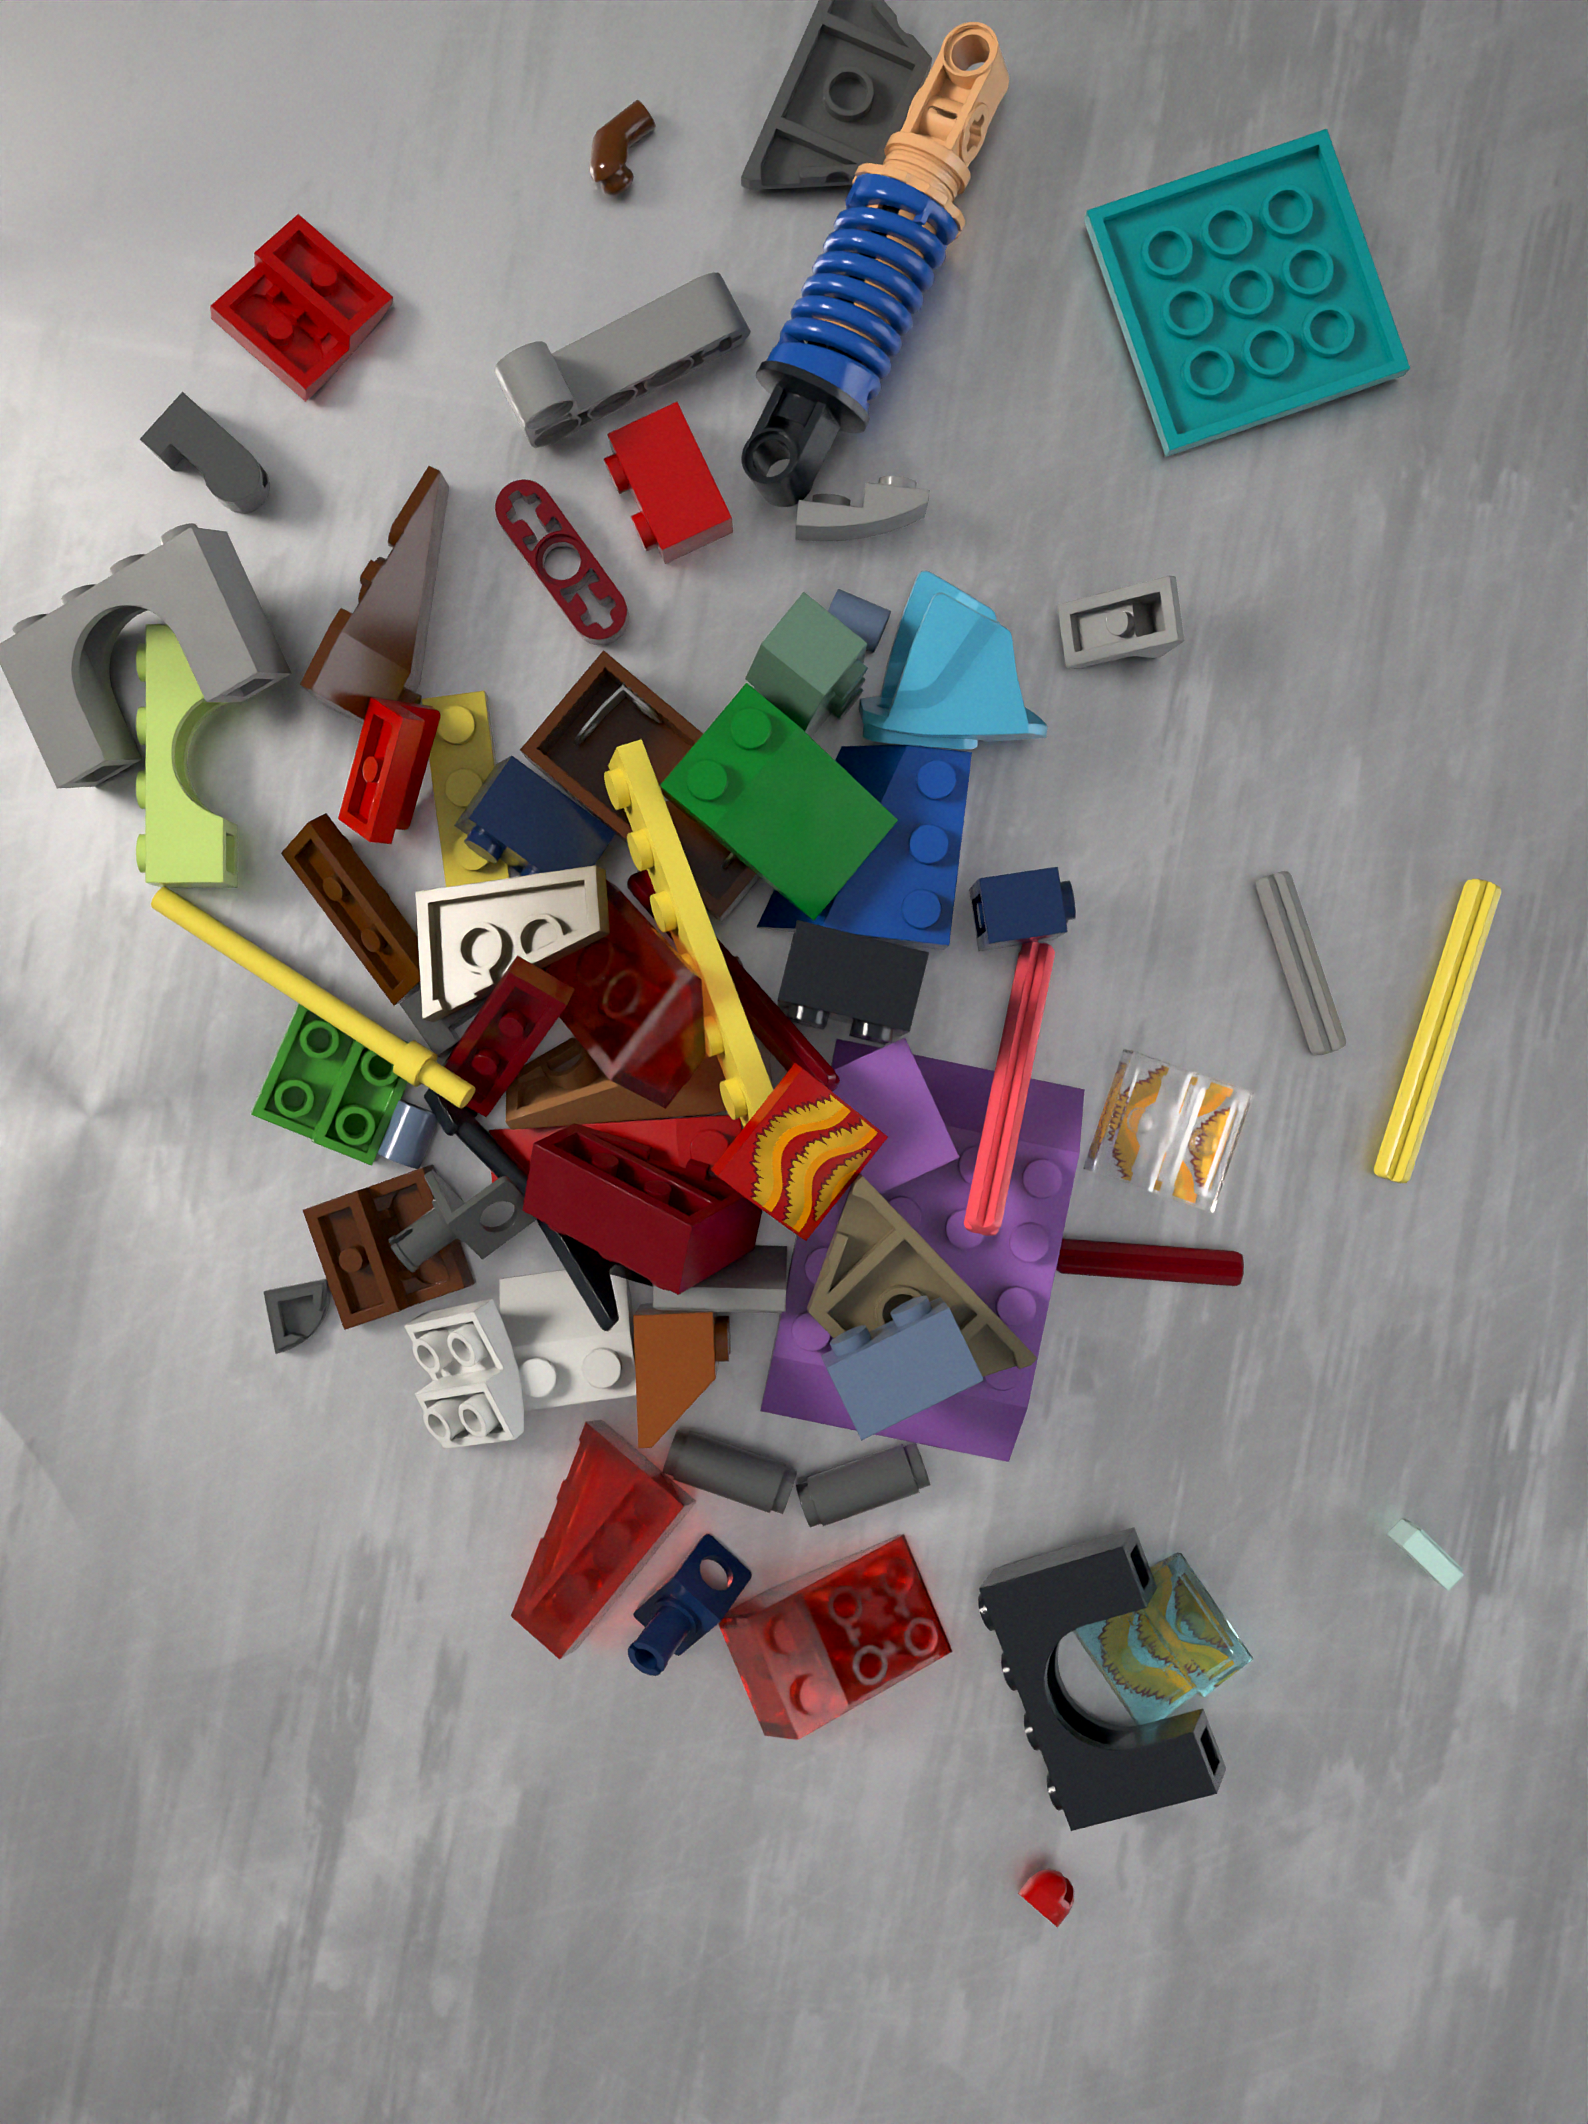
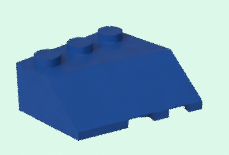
(911, 876)

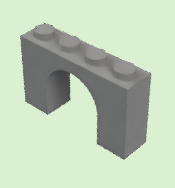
(63, 657)

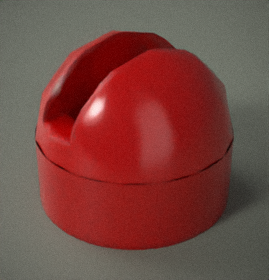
(1049, 1894)

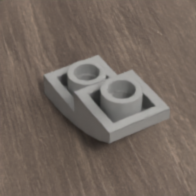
(886, 507)

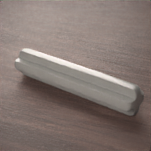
(1301, 963)

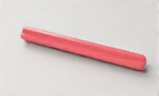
(1009, 1089)

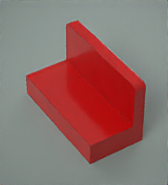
(388, 768)

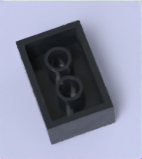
(851, 982)

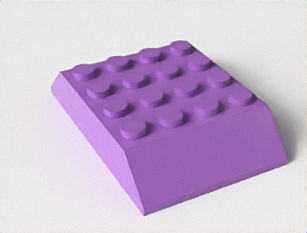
(1006, 1270)

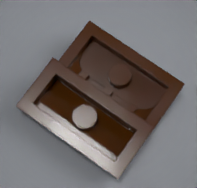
(359, 1260)

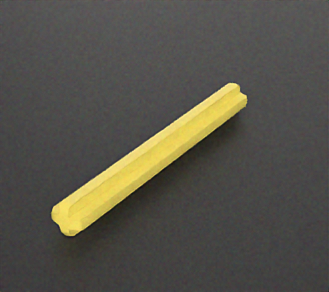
(1437, 1030)

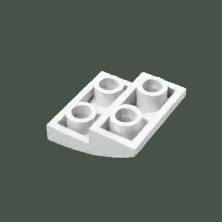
(473, 1375)

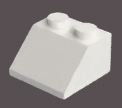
(560, 1345)

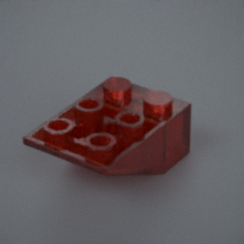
(834, 1638)

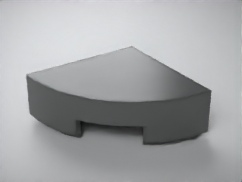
(296, 1312)

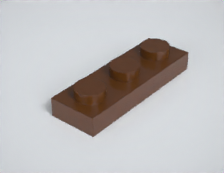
(357, 906)

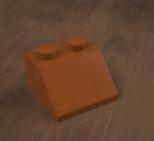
(674, 1364)

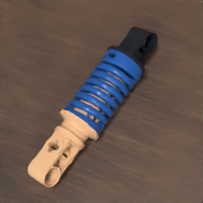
(874, 270)

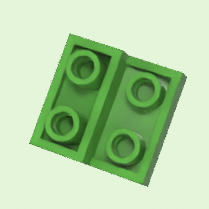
(329, 1088)

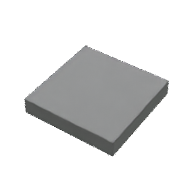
(747, 1285)

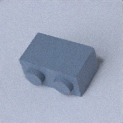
(900, 1365)

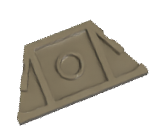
(884, 1262)

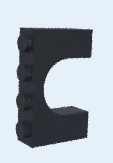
(1092, 1765)

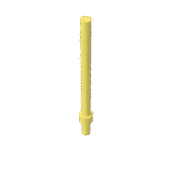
(410, 1060)

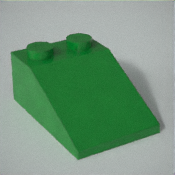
(778, 802)

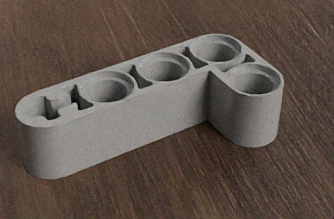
(621, 360)

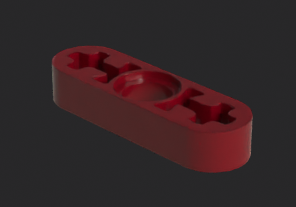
(522, 535)

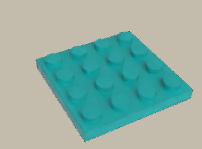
(1246, 292)

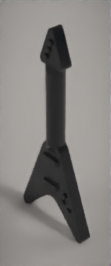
(583, 1264)

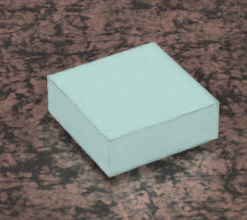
(1426, 1553)

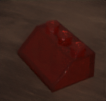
(635, 1005)

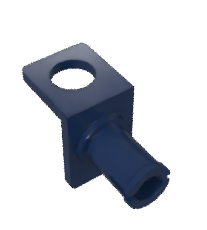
(685, 1607)

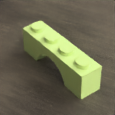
(182, 837)

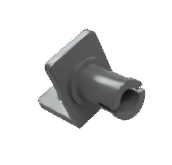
(459, 1220)

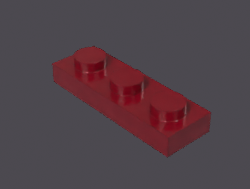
(507, 1031)

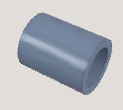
(861, 617)
(408, 1134)

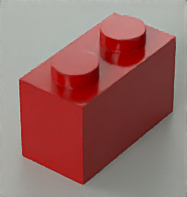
(669, 484)

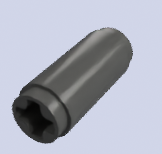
(729, 1472)
(862, 1485)

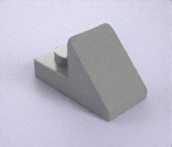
(1122, 624)

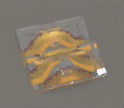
(1168, 1130)

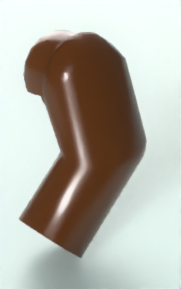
(611, 147)

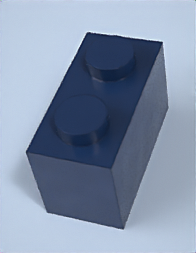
(530, 823)
(1021, 908)

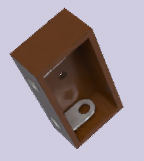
(577, 745)

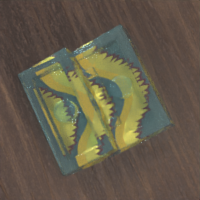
(1169, 1648)

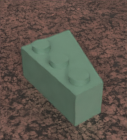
(810, 665)

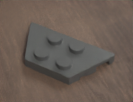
(838, 98)

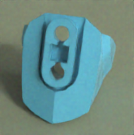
(949, 676)

